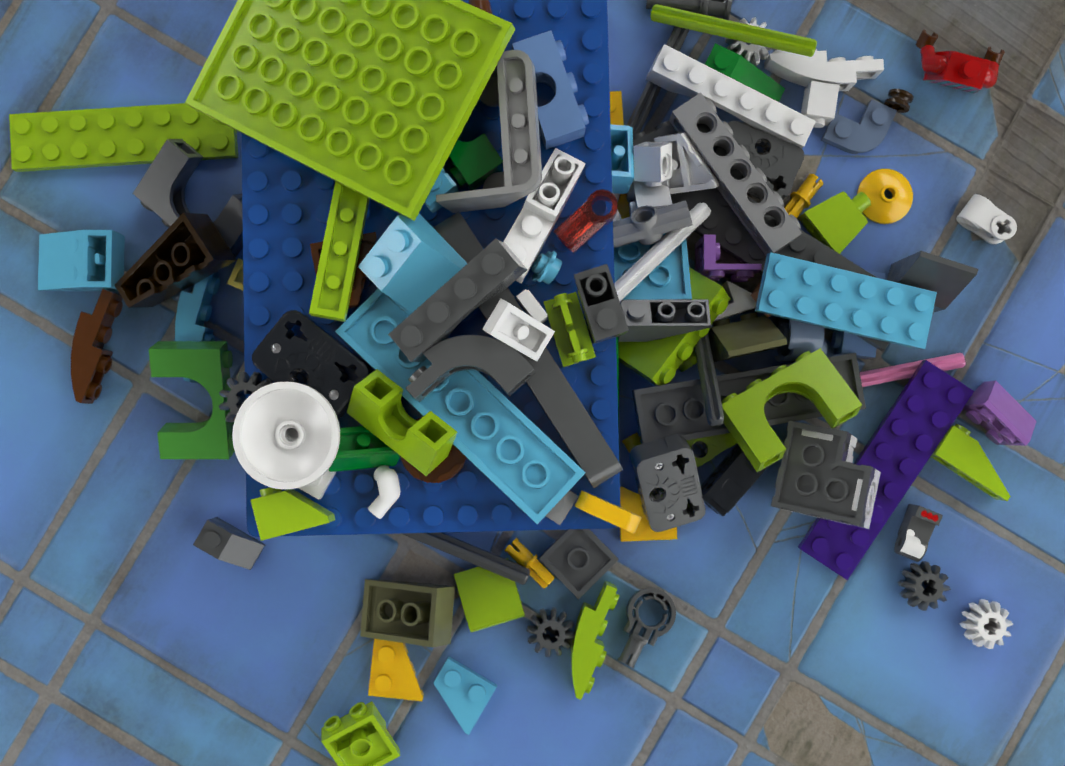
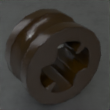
(899, 100)

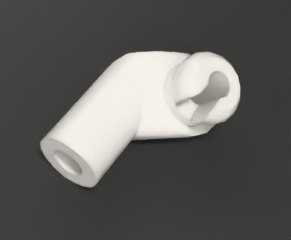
(388, 490)

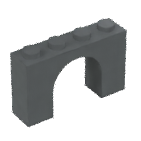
(164, 191)

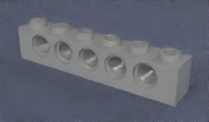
(735, 191)

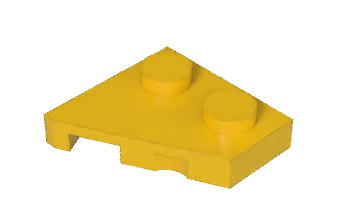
(393, 672)

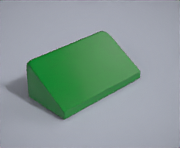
(361, 451)

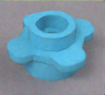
(546, 267)

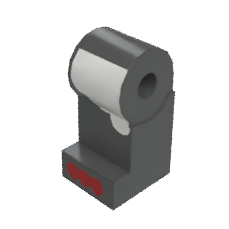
(916, 532)

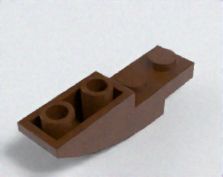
(88, 356)

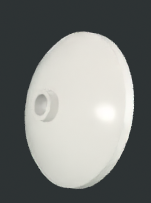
(263, 438)

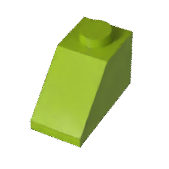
(286, 512)

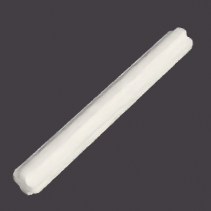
(659, 252)

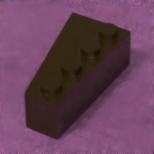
(176, 261)

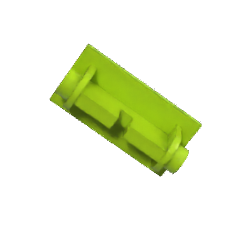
(570, 329)

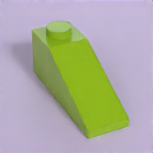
(968, 460)

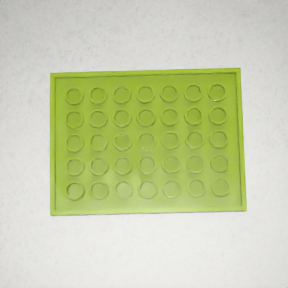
(354, 86)

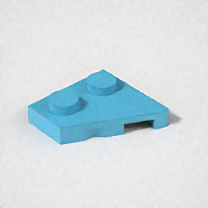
(463, 692)

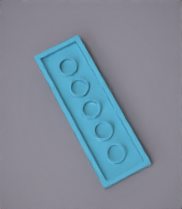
(845, 301)

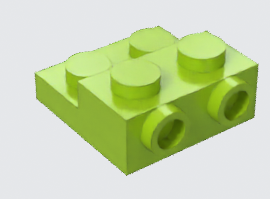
(359, 738)

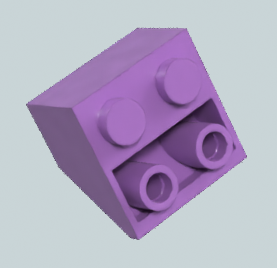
(1000, 415)

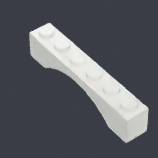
(690, 77)

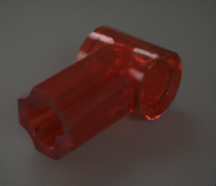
(584, 222)

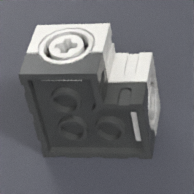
(821, 479)

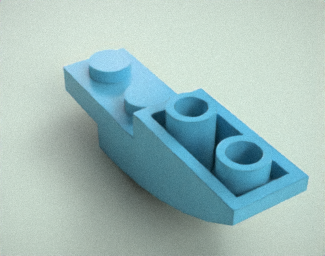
(194, 310)

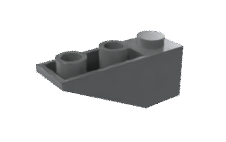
(663, 318)

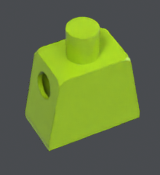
(836, 220)

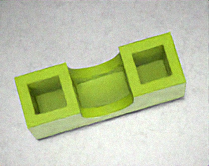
(379, 409)

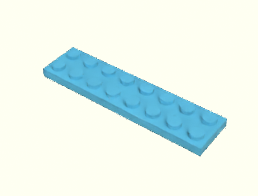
(488, 426)

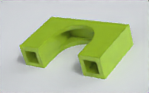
(661, 358)
(809, 376)

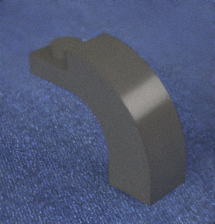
(471, 353)

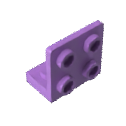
(707, 253)

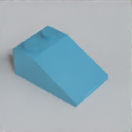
(411, 262)

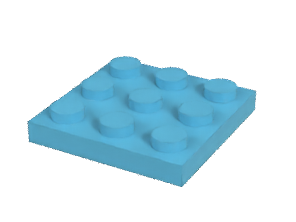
(666, 281)

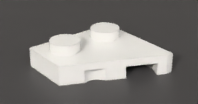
(688, 166)

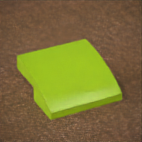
(488, 598)

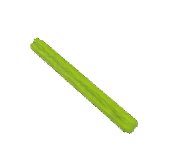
(733, 30)

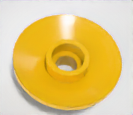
(883, 209)

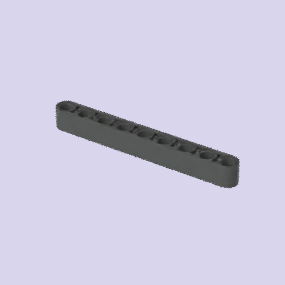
(548, 382)

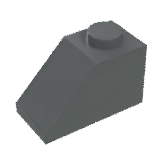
(228, 543)

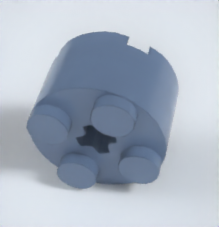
(800, 339)

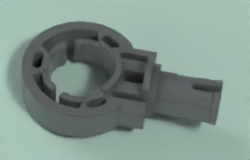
(636, 642)

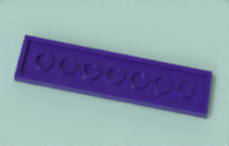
(897, 451)

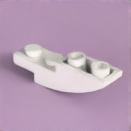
(838, 71)
(543, 208)

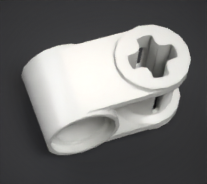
(982, 219)

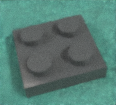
(578, 560)

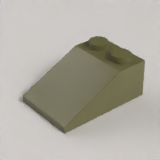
(744, 337)
(408, 612)

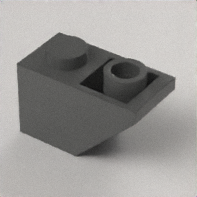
(600, 304)

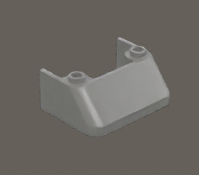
(514, 91)

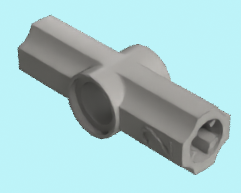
(650, 224)

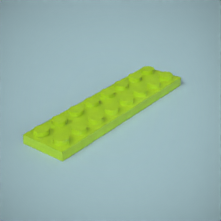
(113, 136)

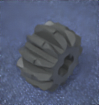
(239, 389)
(932, 579)
(546, 641)

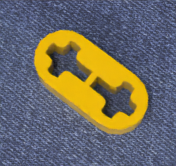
(607, 511)

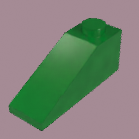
(743, 71)

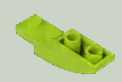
(587, 650)

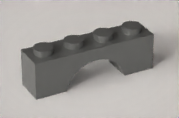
(473, 285)

